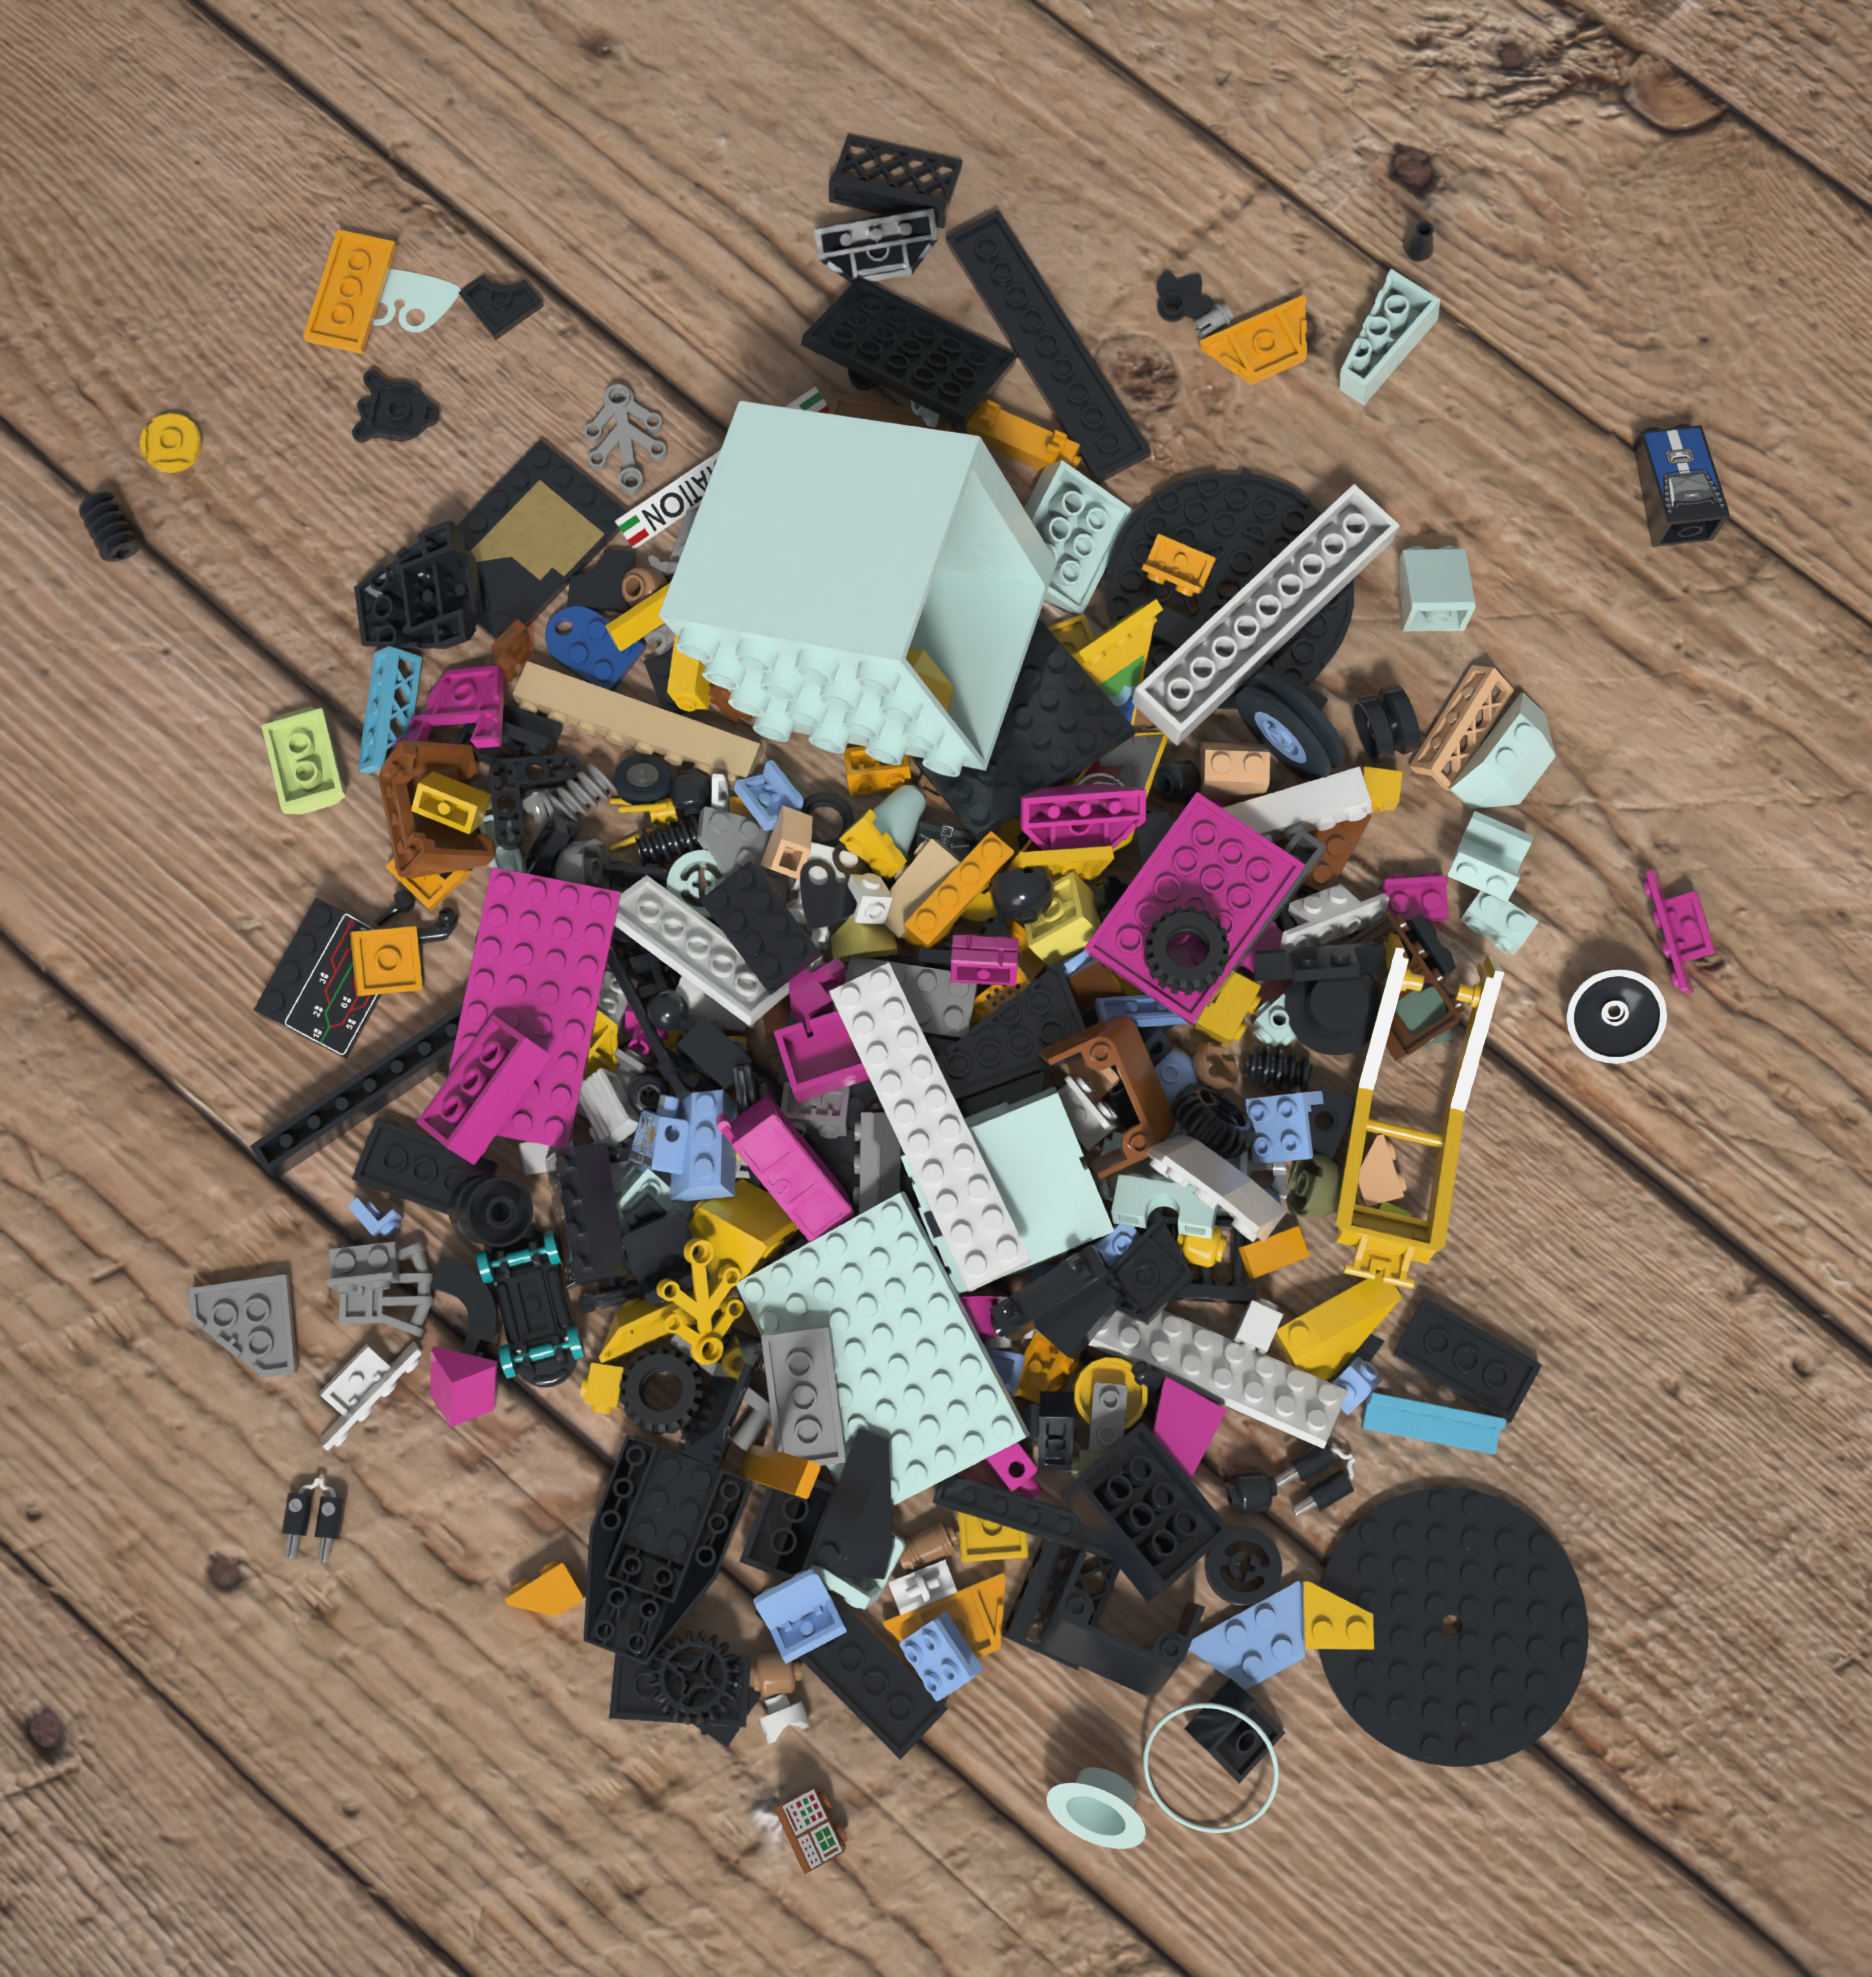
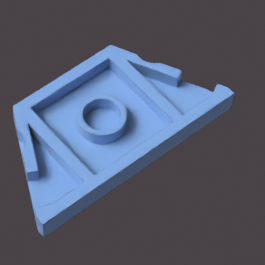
(1257, 1639)

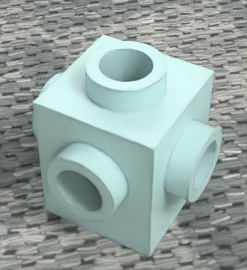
(1267, 1030)

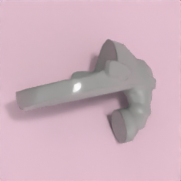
(534, 803)

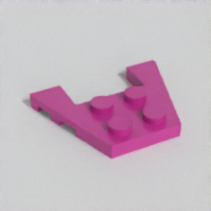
(463, 698)

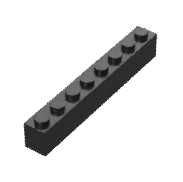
(359, 1097)

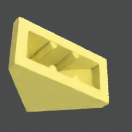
(862, 941)

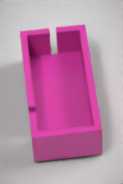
(821, 1061)

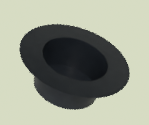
(1333, 1013)

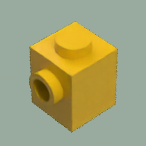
(1383, 788)
(602, 1388)

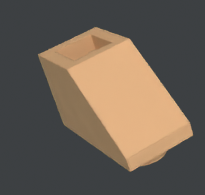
(789, 843)
(1378, 1176)

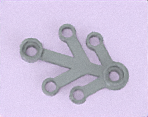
(623, 434)

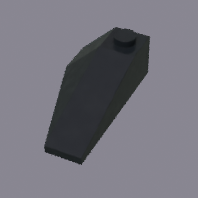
(858, 1523)

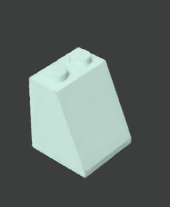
(1435, 589)

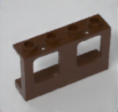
(1399, 1040)

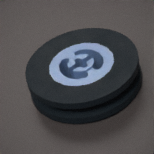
(1290, 726)

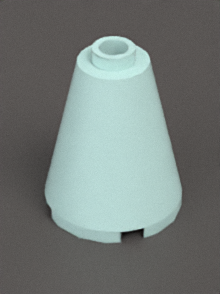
(900, 815)

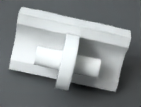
(922, 1587)

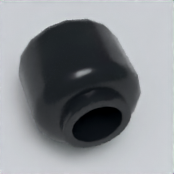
(1177, 779)
(690, 792)
(641, 1082)
(1250, 1491)

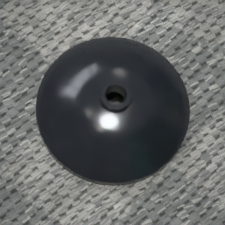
(1619, 1035)

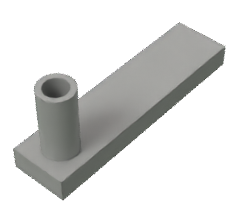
(754, 1397)

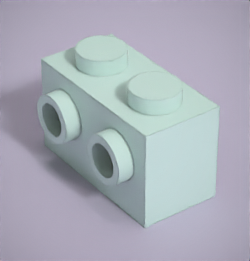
(1499, 922)

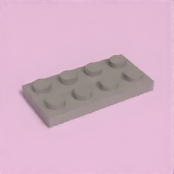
(937, 1003)
(804, 1395)

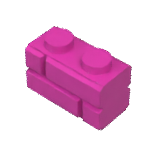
(984, 960)

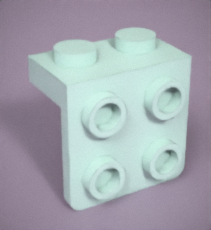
(857, 1590)

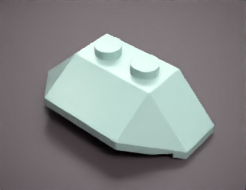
(1508, 759)

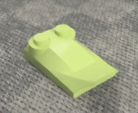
(303, 761)

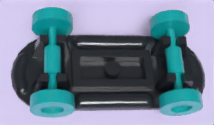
(533, 1309)

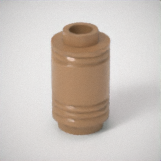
(928, 1547)

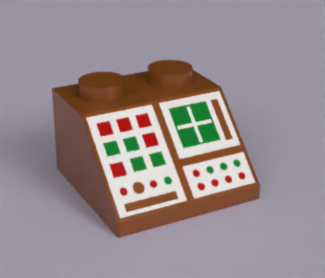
(811, 1828)

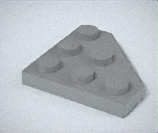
(734, 842)
(250, 1321)

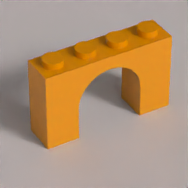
(934, 919)

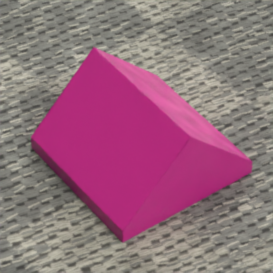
(462, 1384)

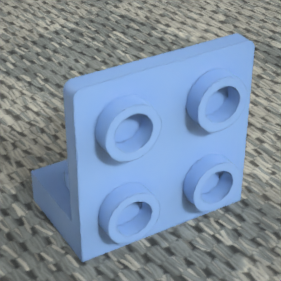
(1282, 1126)

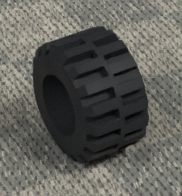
(1186, 923)
(639, 1374)

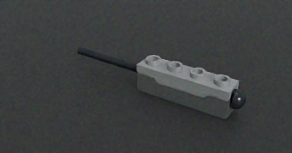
(878, 1159)

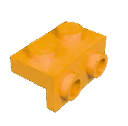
(1179, 565)

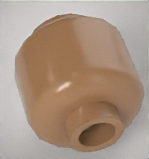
(641, 583)
(773, 1675)

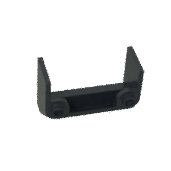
(1070, 1637)

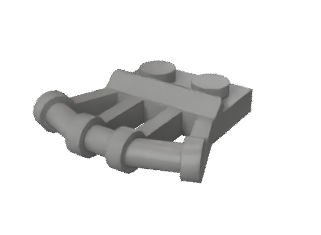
(369, 1305)

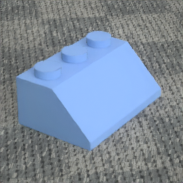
(708, 1154)

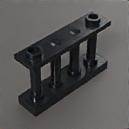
(1204, 1288)

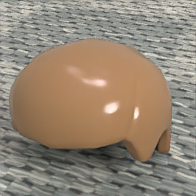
(1212, 1069)

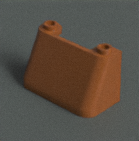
(417, 842)

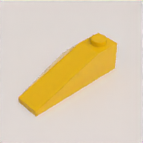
(1334, 1330)

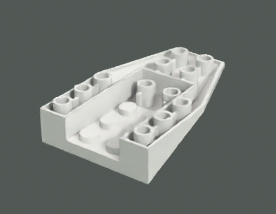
(1218, 1183)

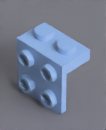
(800, 1614)

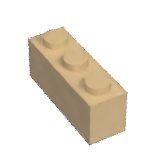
(919, 881)

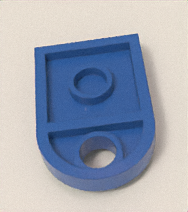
(589, 648)

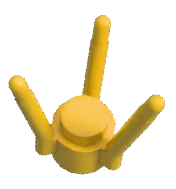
(660, 812)

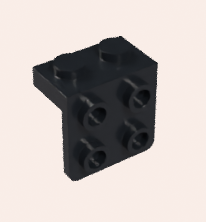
(658, 1254)

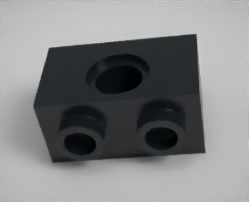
(1339, 1110)

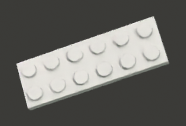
(693, 949)

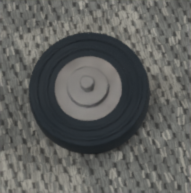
(642, 779)

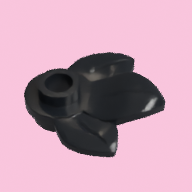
(1184, 295)

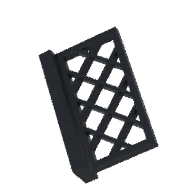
(889, 198)
(1035, 1587)

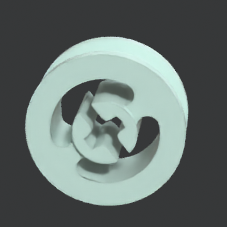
(685, 865)

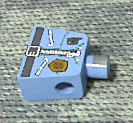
(661, 1138)

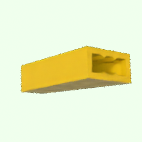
(687, 682)

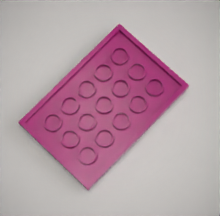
(1201, 863)

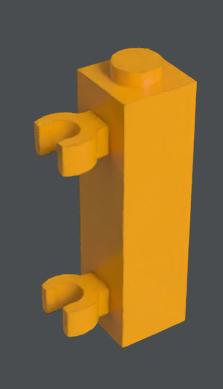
(1021, 438)

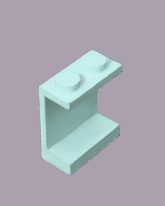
(1490, 856)

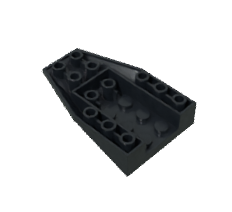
(656, 1546)

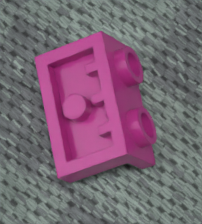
(1417, 896)

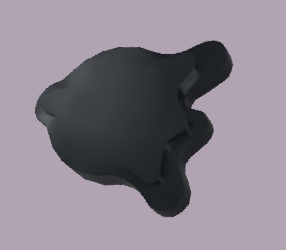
(394, 411)

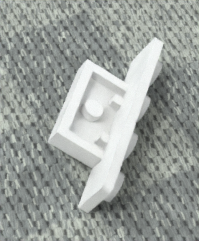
(1331, 916)
(360, 1386)

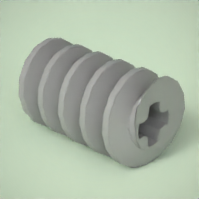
(582, 793)

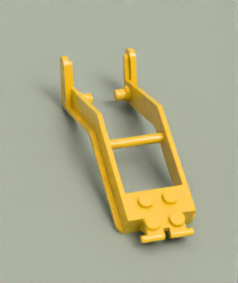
(1385, 1238)

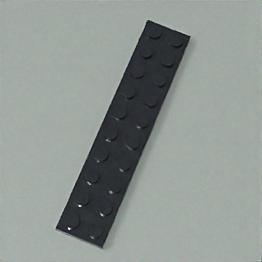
(1048, 347)

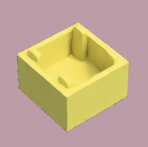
(1066, 923)

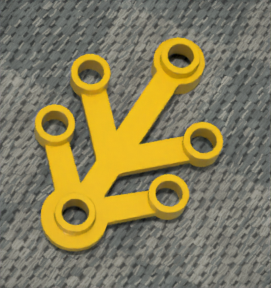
(704, 1304)

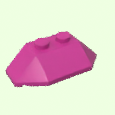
(1082, 815)

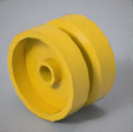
(1112, 1372)

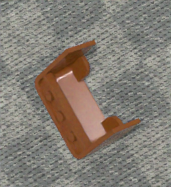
(1120, 1044)

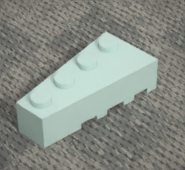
(1390, 332)

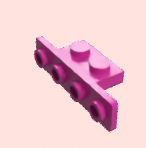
(1683, 926)

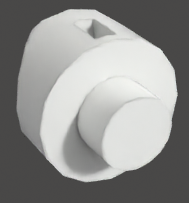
(781, 1715)

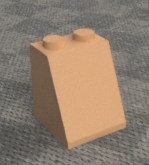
(1233, 771)

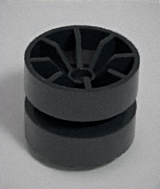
(490, 1210)

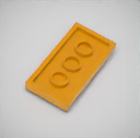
(350, 291)

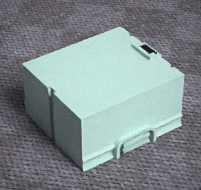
(1038, 1177)

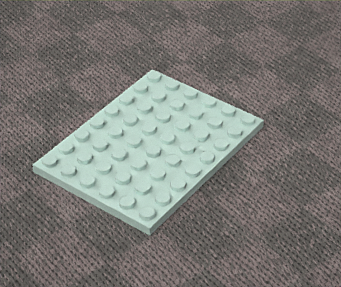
(898, 1344)

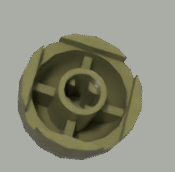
(1315, 1187)

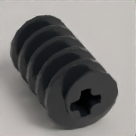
(108, 527)
(668, 841)
(1277, 1068)

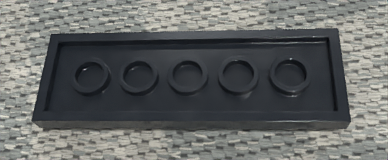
(874, 1684)

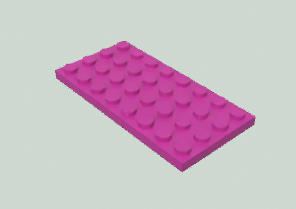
(542, 973)

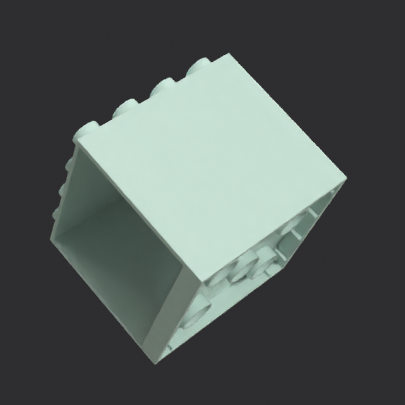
(836, 555)

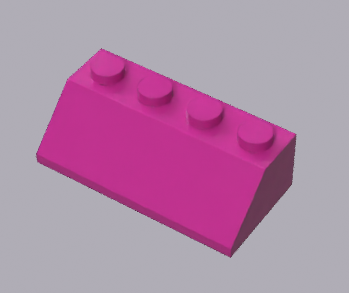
(483, 1089)

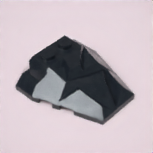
(423, 596)

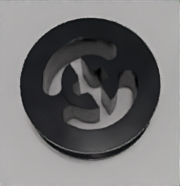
(1269, 1575)

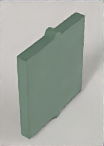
(1421, 1011)

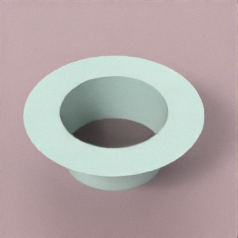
(1098, 1809)

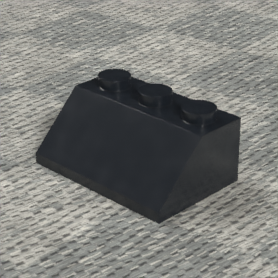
(787, 1531)

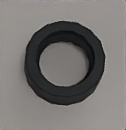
(834, 801)

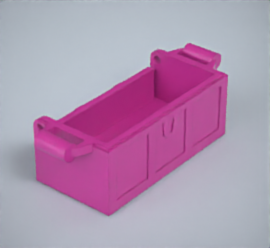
(788, 1167)

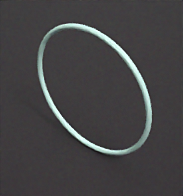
(1180, 1819)

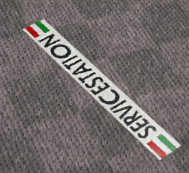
(688, 490)

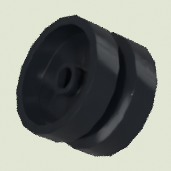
(1386, 723)

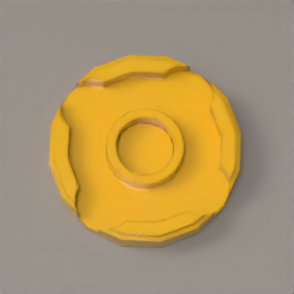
(171, 443)

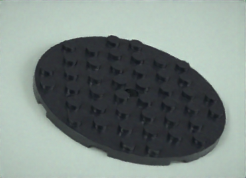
(1245, 526)
(1518, 1639)

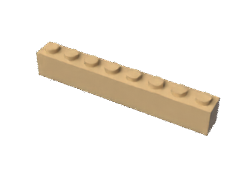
(636, 724)

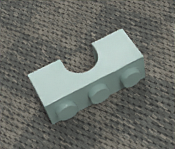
(1139, 1196)

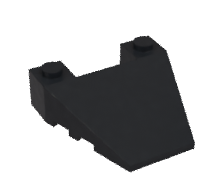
(709, 1434)

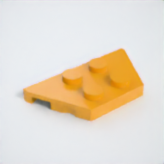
(1262, 343)
(974, 1610)

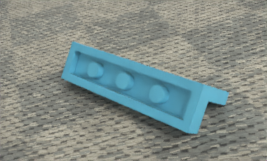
(382, 702)
(1432, 1423)

